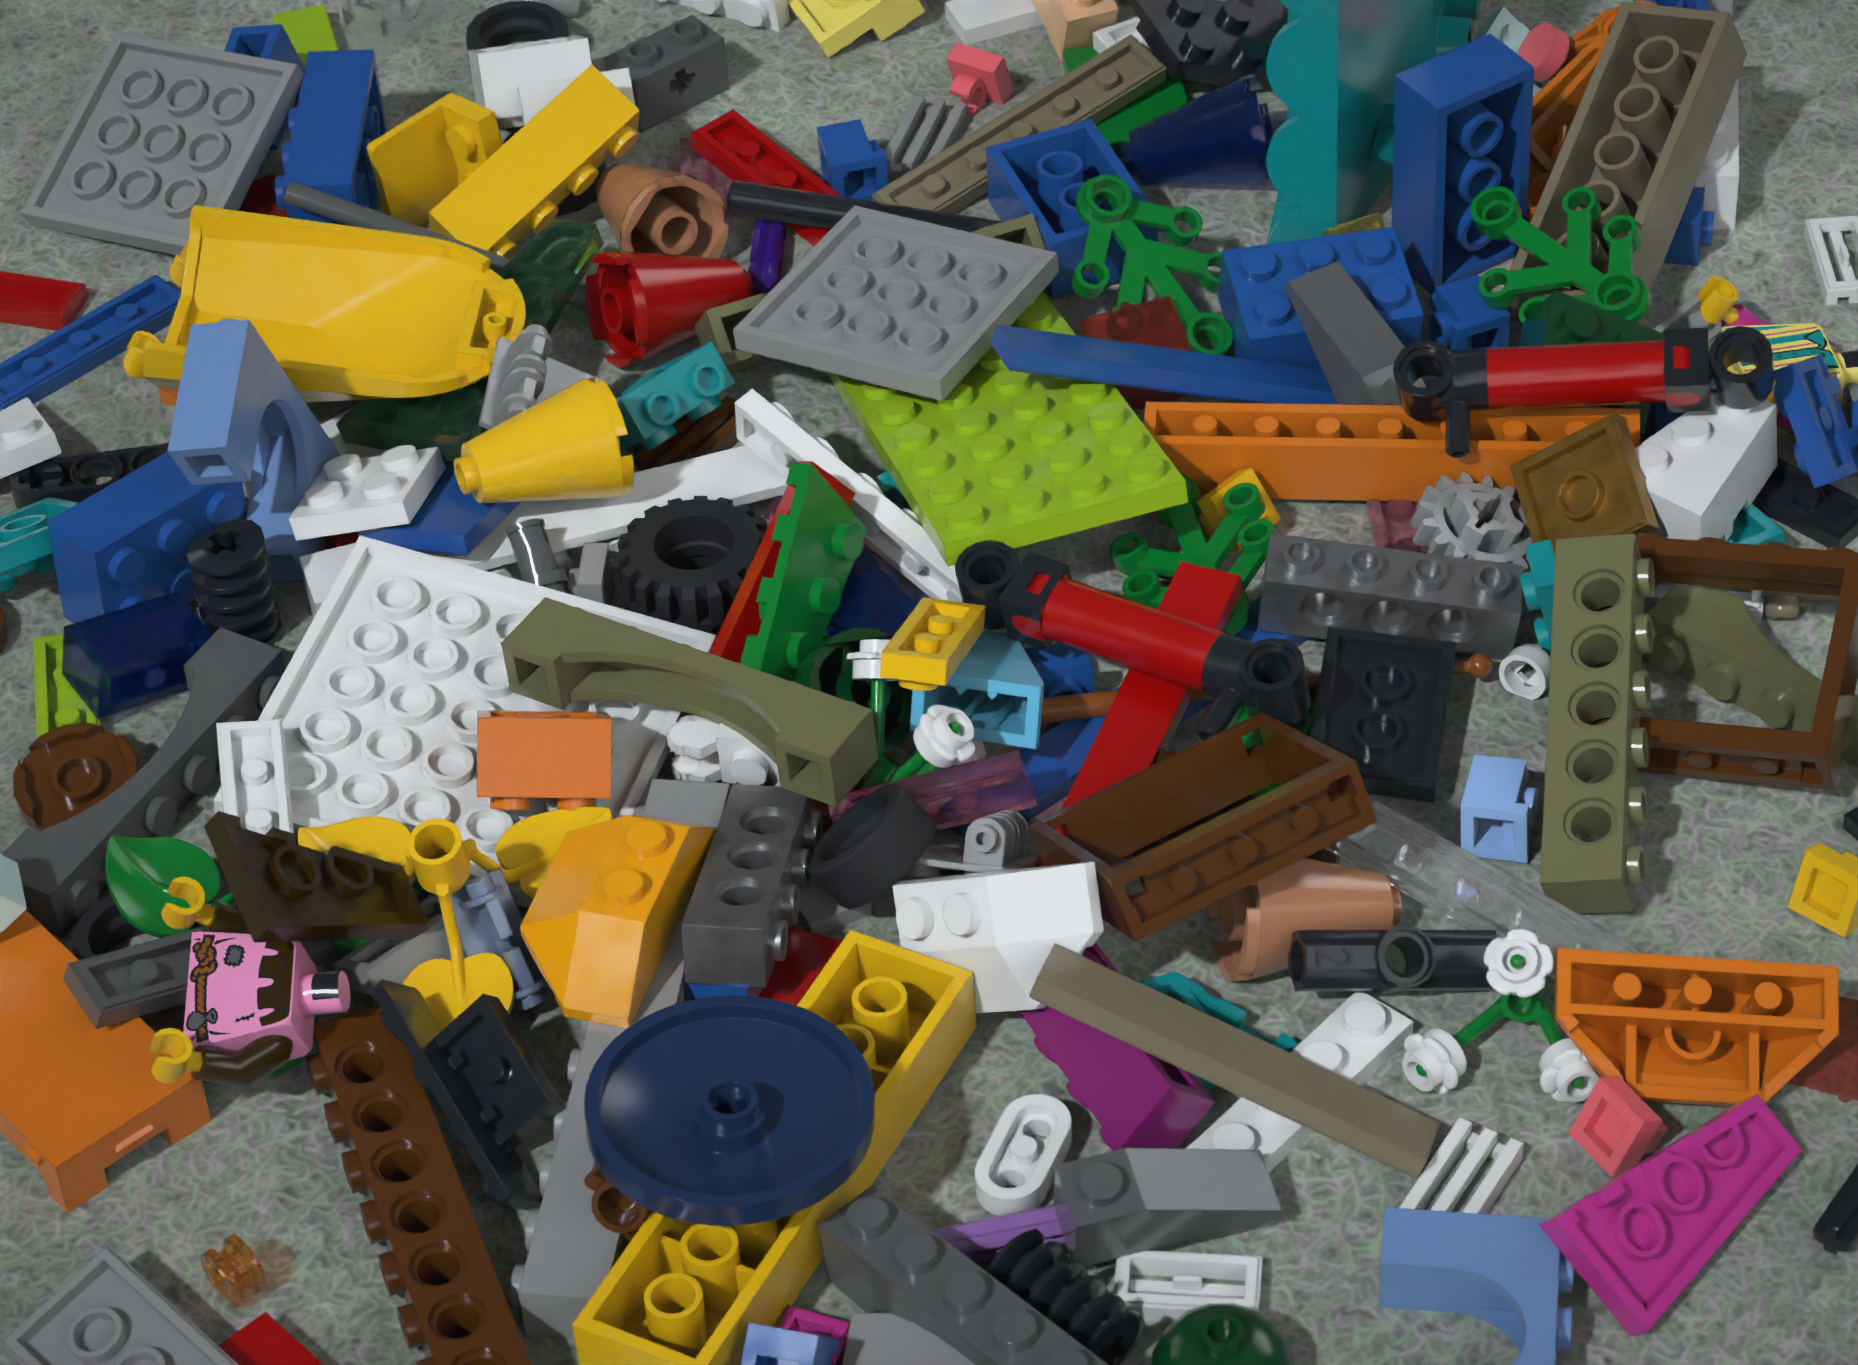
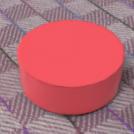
(1545, 50)

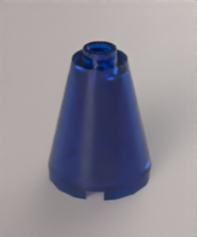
(1206, 141)

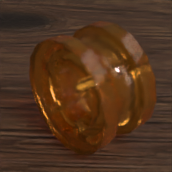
(234, 1270)

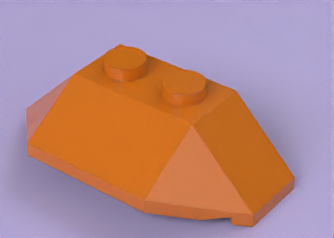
(1695, 1023)

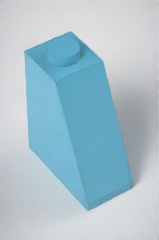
(995, 690)

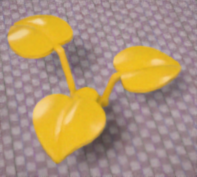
(442, 867)

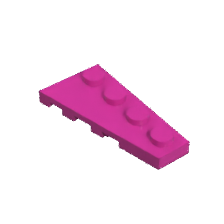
(1669, 1214)

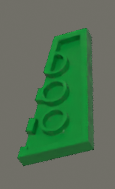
(813, 564)

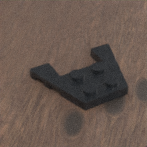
(1210, 37)

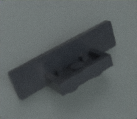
(482, 1082)

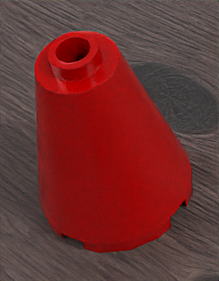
(656, 300)

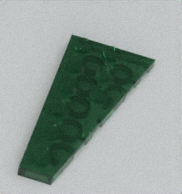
(547, 276)

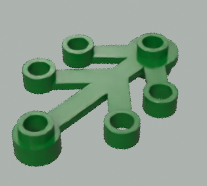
(1500, 218)
(1147, 258)
(1240, 524)

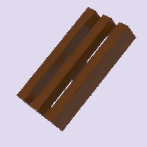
(692, 438)

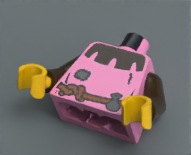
(244, 999)

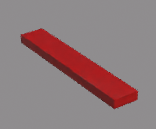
(1146, 705)

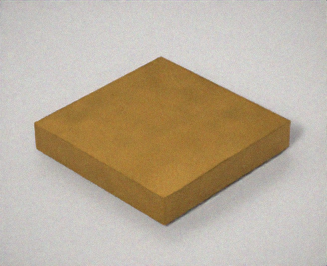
(1585, 485)

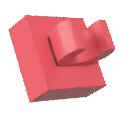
(978, 77)
(1617, 1126)

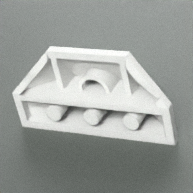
(1001, 925)

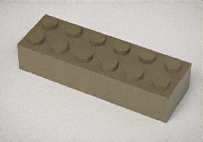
(1642, 130)

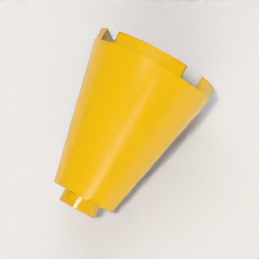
(551, 451)

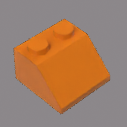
(543, 757)

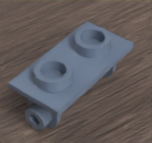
(491, 924)

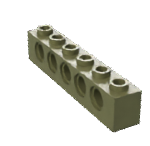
(1587, 578)

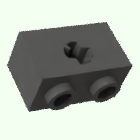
(673, 69)

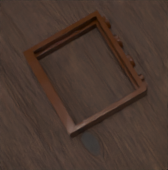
(1757, 752)
(1313, 807)

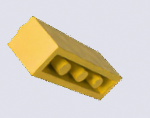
(540, 166)

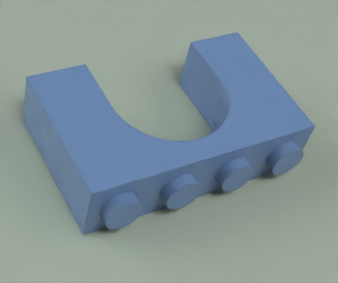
(249, 423)
(1480, 1268)

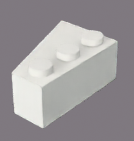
(1708, 468)

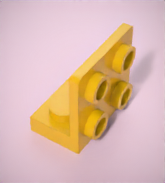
(431, 155)

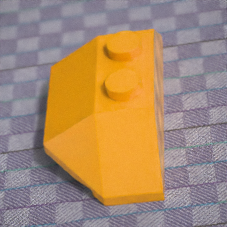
(613, 911)

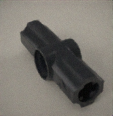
(1358, 963)

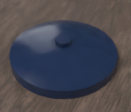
(729, 1110)

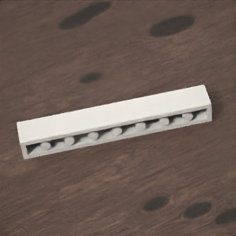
(571, 523)

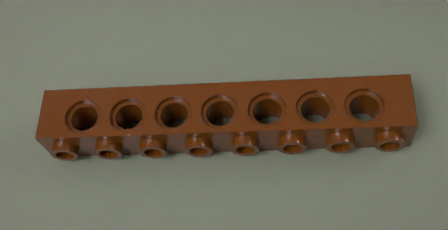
(413, 1196)

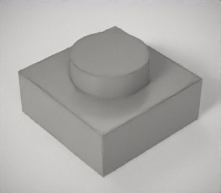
(594, 576)

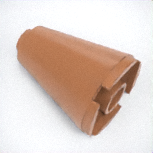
(661, 211)
(1302, 896)

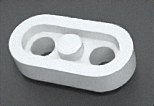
(1020, 1160)

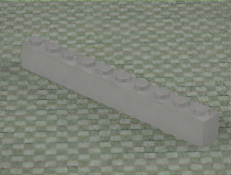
(564, 1240)

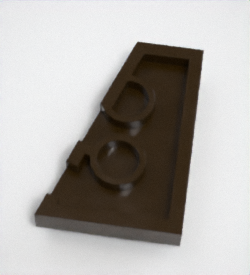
(311, 894)

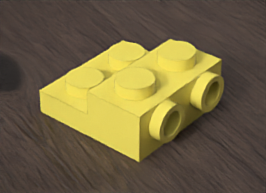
(840, 22)

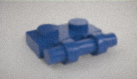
(1810, 401)

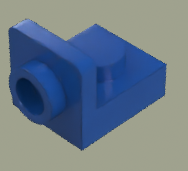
(1063, 670)

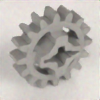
(1472, 521)

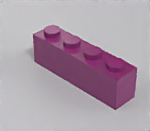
(1126, 1089)

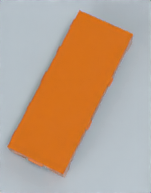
(71, 1090)

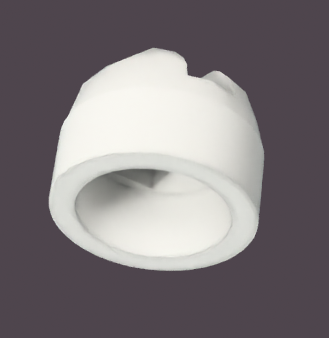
(1513, 678)

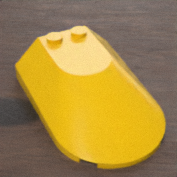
(342, 305)

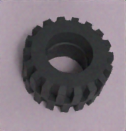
(688, 560)

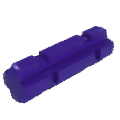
(766, 254)

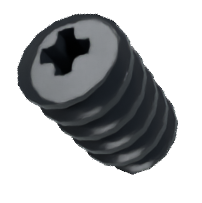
(235, 580)
(1068, 1296)

